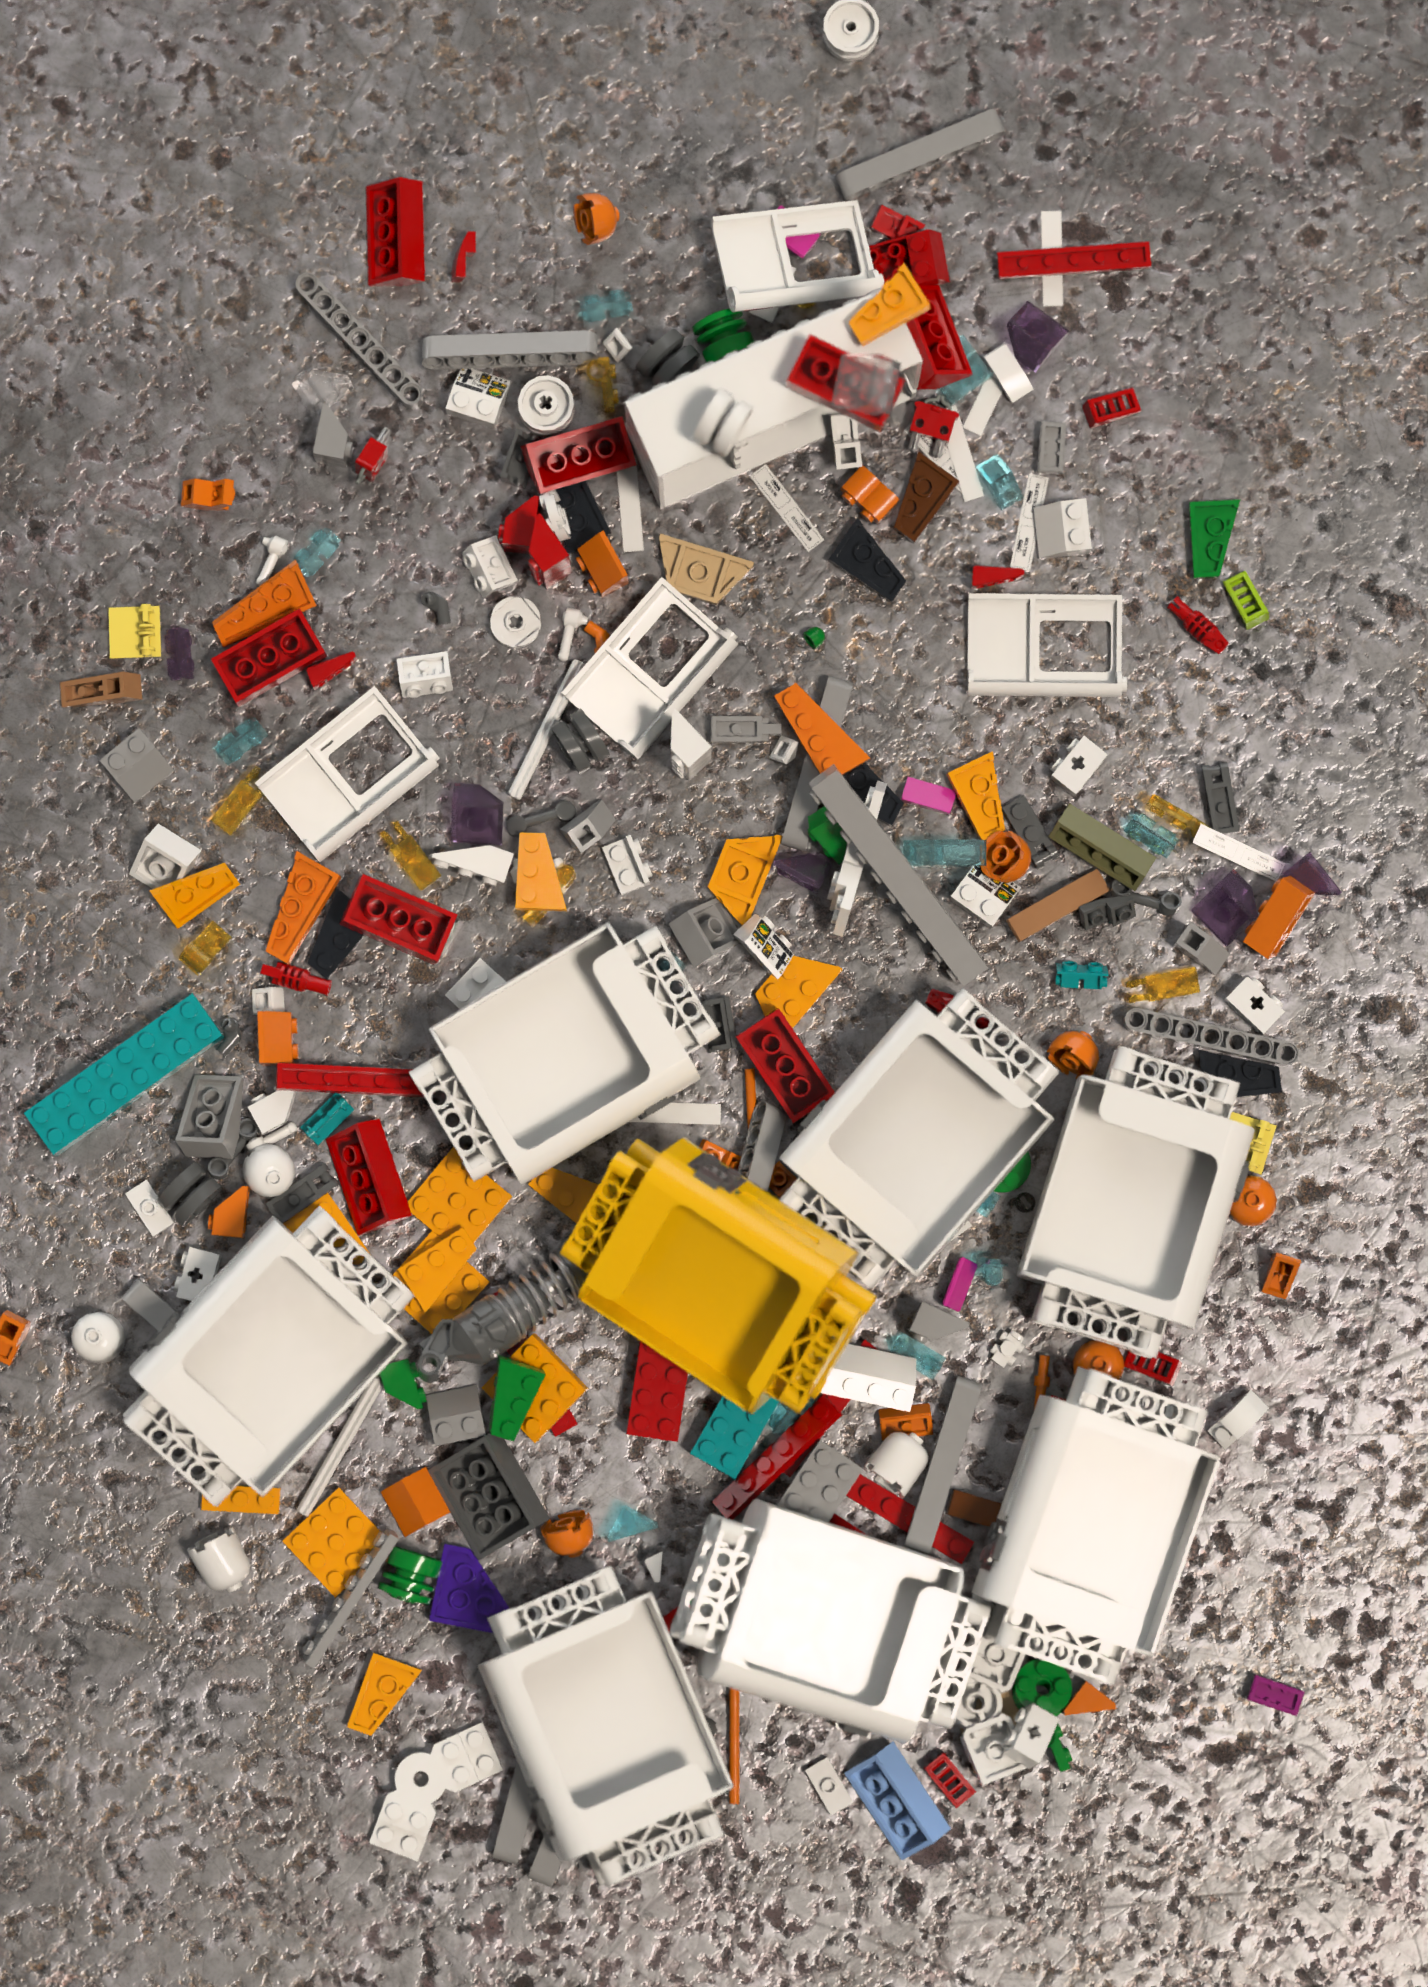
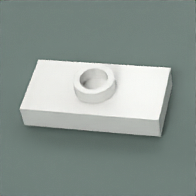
(150, 1211)
(829, 1786)

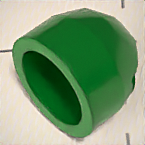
(814, 637)

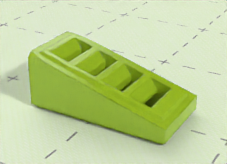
(1256, 618)

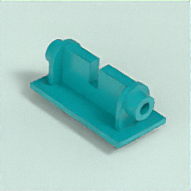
(1091, 973)
(327, 1118)

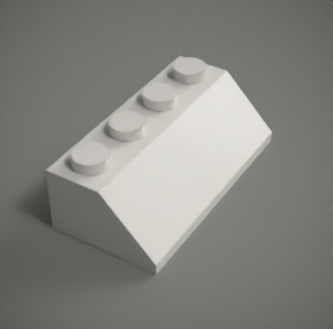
(688, 748)
(873, 1377)

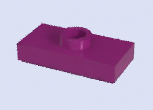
(1275, 1695)

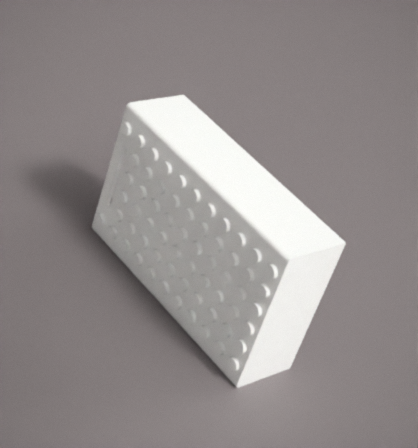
(782, 420)

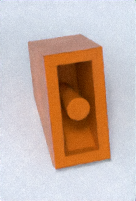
(231, 1215)

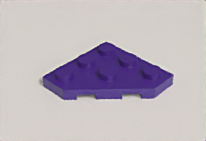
(465, 1592)

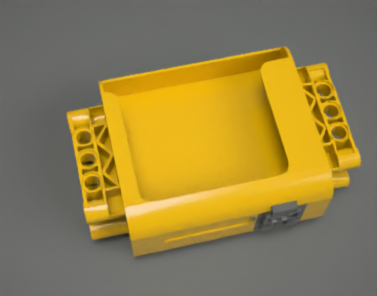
(717, 1275)

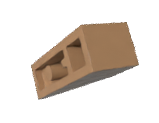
(101, 690)

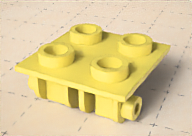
(134, 632)
(1260, 1142)

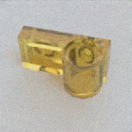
(610, 395)
(205, 948)

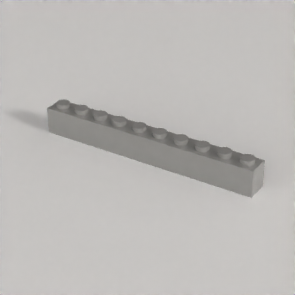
(898, 875)

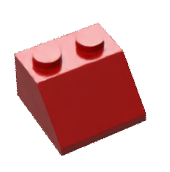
(518, 527)

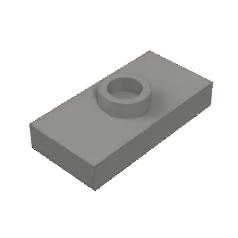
(1051, 447)

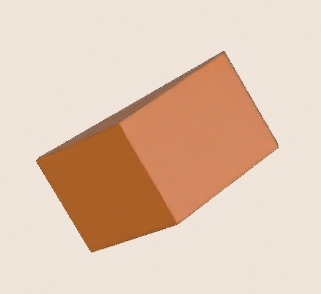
(1280, 1275)
(1087, 1700)

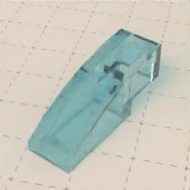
(945, 853)

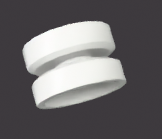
(850, 44)
(544, 391)
(726, 424)

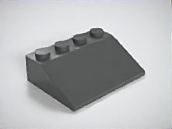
(488, 1495)

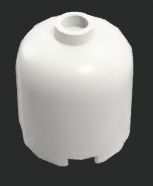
(98, 1337)
(898, 1462)
(221, 1560)

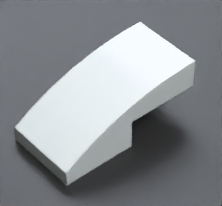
(1008, 372)

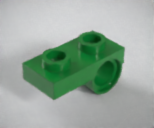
(1061, 1755)

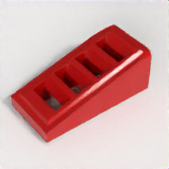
(1091, 405)
(987, 576)
(327, 670)
(1173, 1372)
(934, 1764)

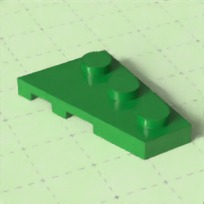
(1210, 534)
(514, 1393)

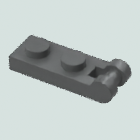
(1220, 799)
(1030, 830)
(302, 1194)

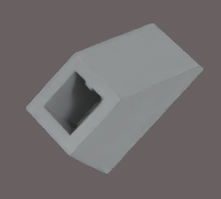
(588, 826)
(1201, 948)

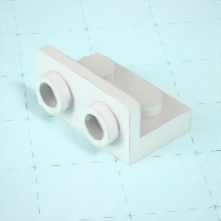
(488, 566)
(424, 674)
(627, 865)

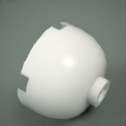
(268, 1170)

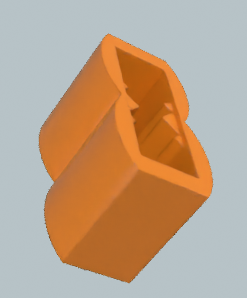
(869, 495)

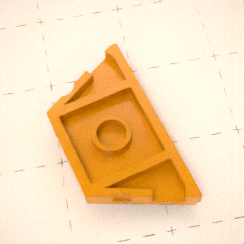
(742, 873)
(796, 988)

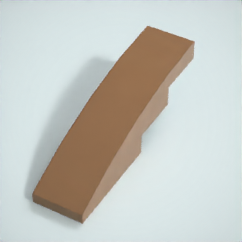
(1057, 905)

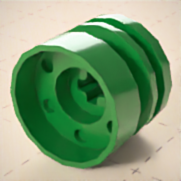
(722, 334)
(410, 1575)

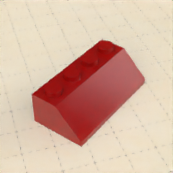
(395, 233)
(938, 343)
(579, 455)
(548, 557)
(368, 1176)

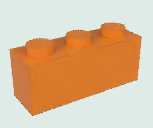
(1278, 916)

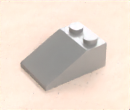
(211, 1117)

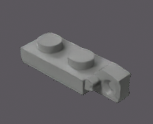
(742, 729)

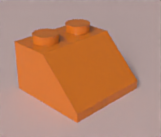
(602, 565)
(276, 1038)

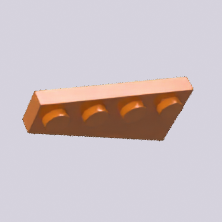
(265, 605)
(303, 901)

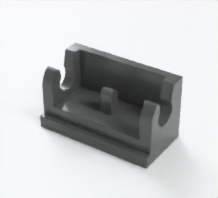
(515, 468)
(721, 1014)

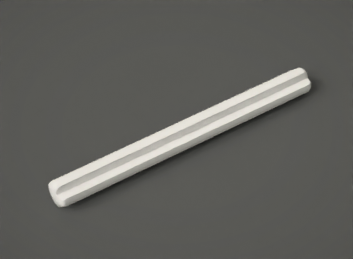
(543, 735)
(339, 1447)

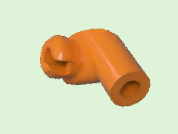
(598, 633)

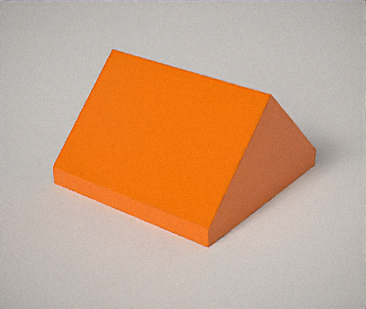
(415, 1501)

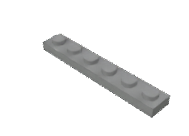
(354, 1590)

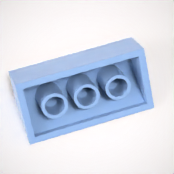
(897, 1801)

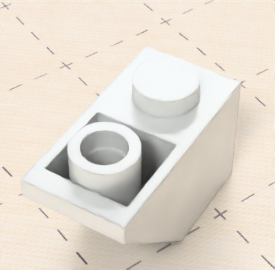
(272, 1110)

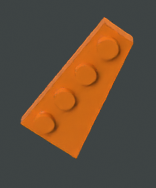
(818, 733)

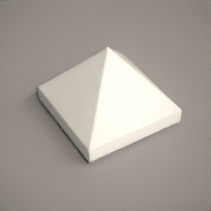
(617, 345)
(784, 750)

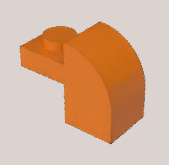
(208, 494)
(12, 1333)

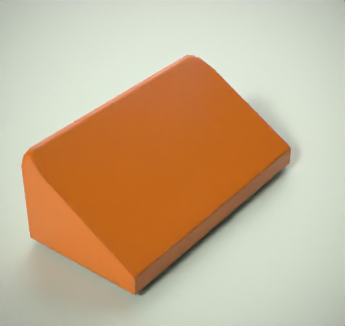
(916, 1421)

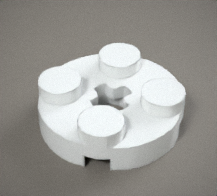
(557, 516)
(515, 636)

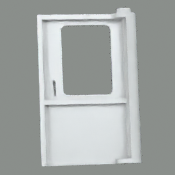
(758, 264)
(1006, 645)
(623, 696)
(316, 796)

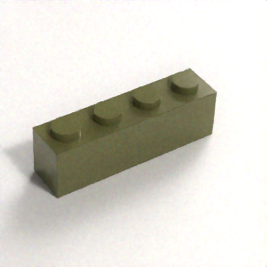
(1102, 847)

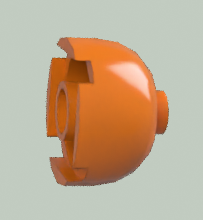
(595, 217)
(1006, 857)
(1074, 1053)
(1255, 1203)
(1099, 1357)
(569, 1534)

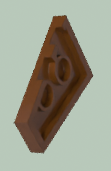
(924, 496)

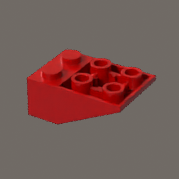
(919, 251)

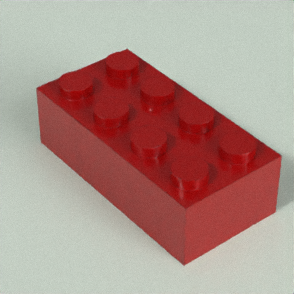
(816, 378)
(269, 657)
(398, 919)
(785, 1065)
(657, 1396)

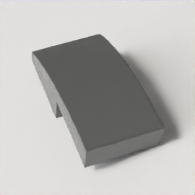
(1115, 909)

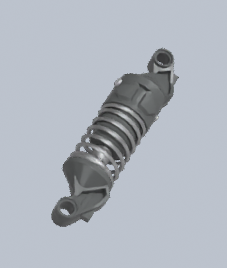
(503, 1319)

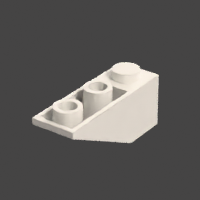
(483, 861)

